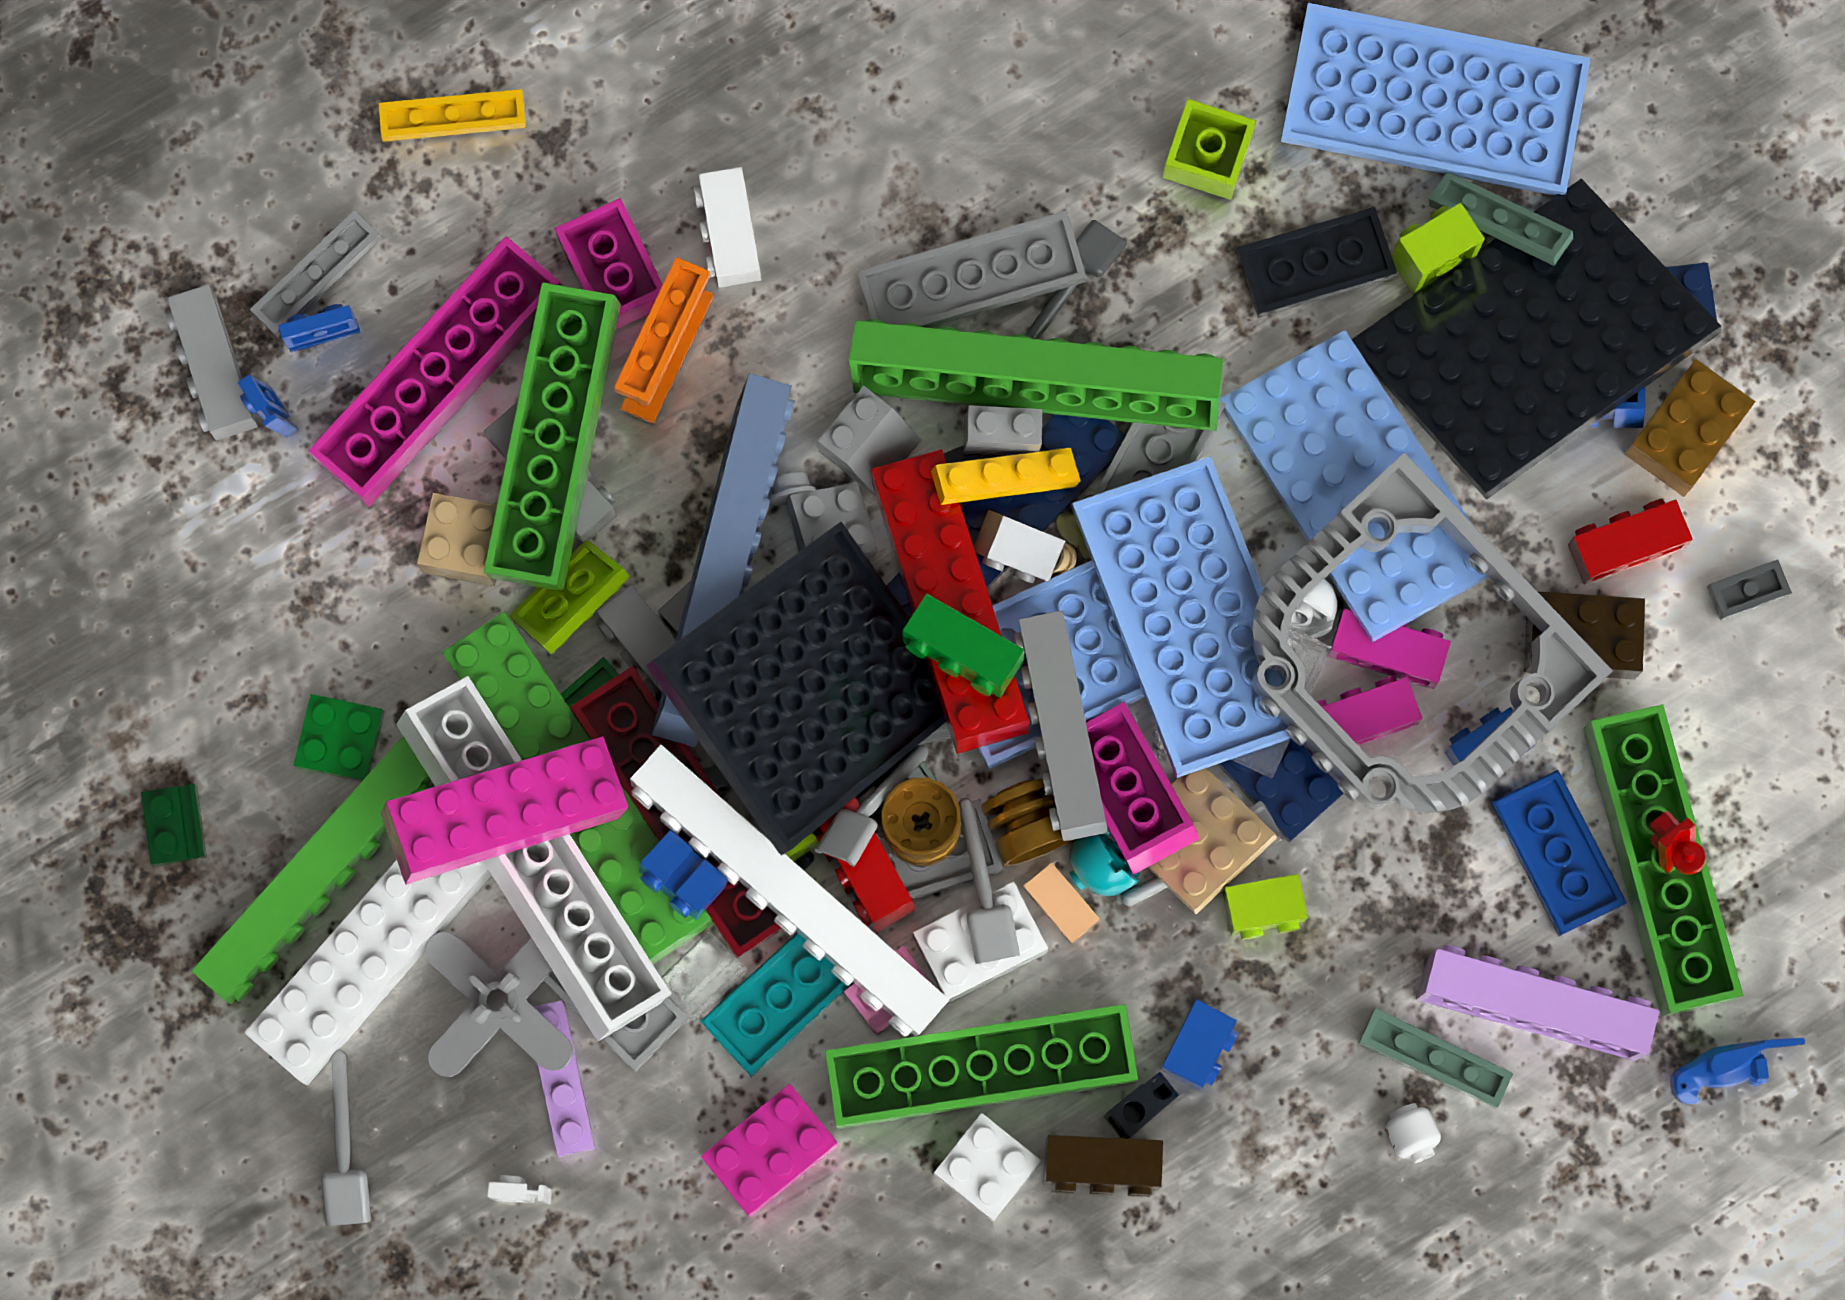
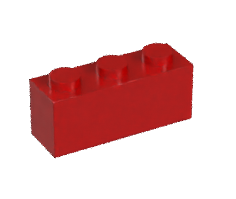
(1629, 540)

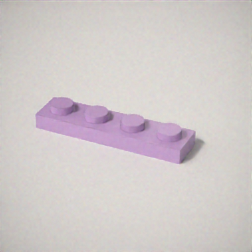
(565, 1093)

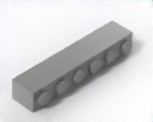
(1062, 726)

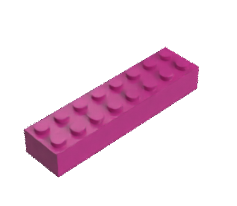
(434, 373)

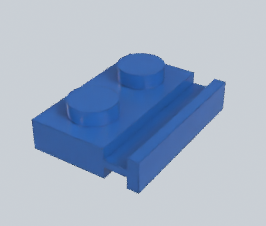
(309, 331)
(264, 401)

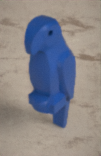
(1725, 1068)

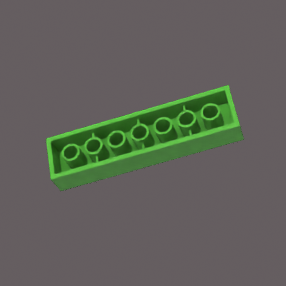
(552, 437)
(1672, 910)
(981, 1066)

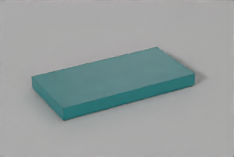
(774, 1005)

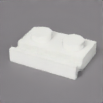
(516, 1190)

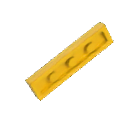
(452, 115)
(1005, 476)

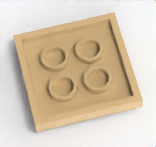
(1226, 844)

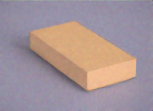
(1061, 903)

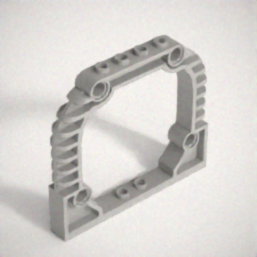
(1561, 665)

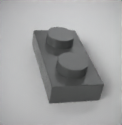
(1749, 589)

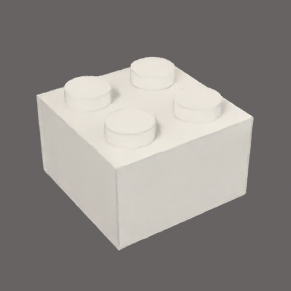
(987, 1167)

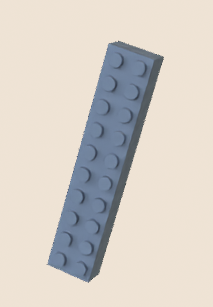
(733, 519)

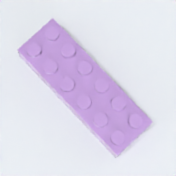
(1538, 1004)

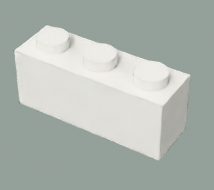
(728, 227)

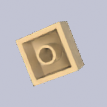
(457, 539)

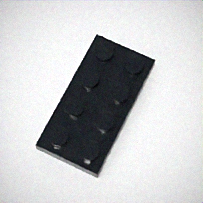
(1316, 262)

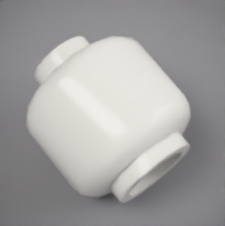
(1412, 1132)

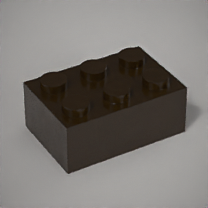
(1606, 624)
(1103, 1165)

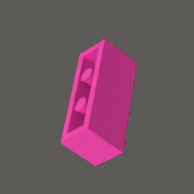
(1399, 653)
(1376, 711)

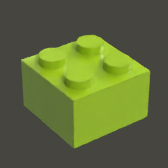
(1209, 149)
(1436, 247)

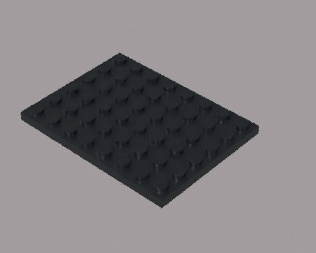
(1529, 354)
(804, 687)

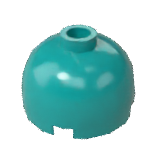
(1100, 866)

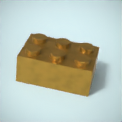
(1690, 428)

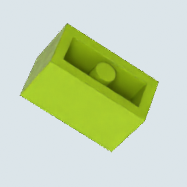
(1265, 906)

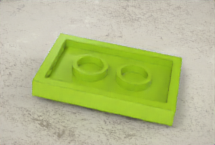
(555, 615)

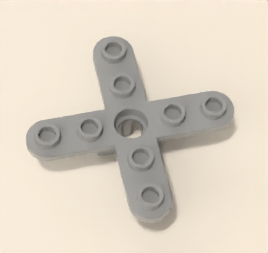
(478, 1022)

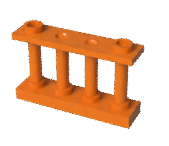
(664, 340)

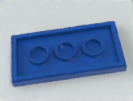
(1558, 853)

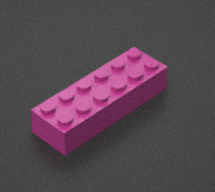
(503, 810)

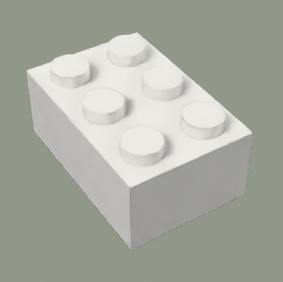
(950, 953)

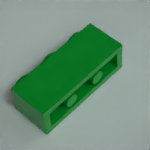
(962, 646)

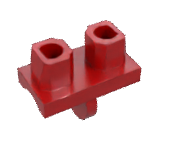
(1677, 844)

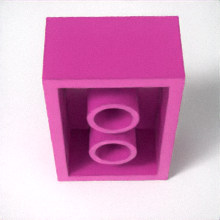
(611, 259)
(769, 1150)

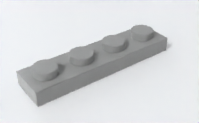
(316, 272)

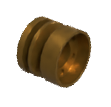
(915, 801)
(1027, 821)

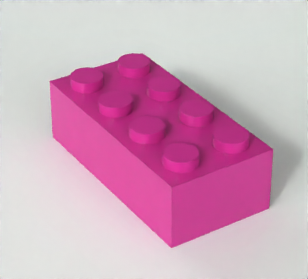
(1135, 792)

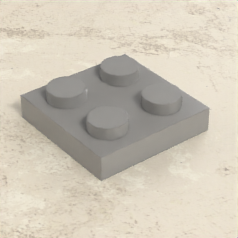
(823, 508)

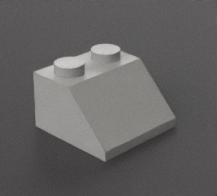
(867, 437)

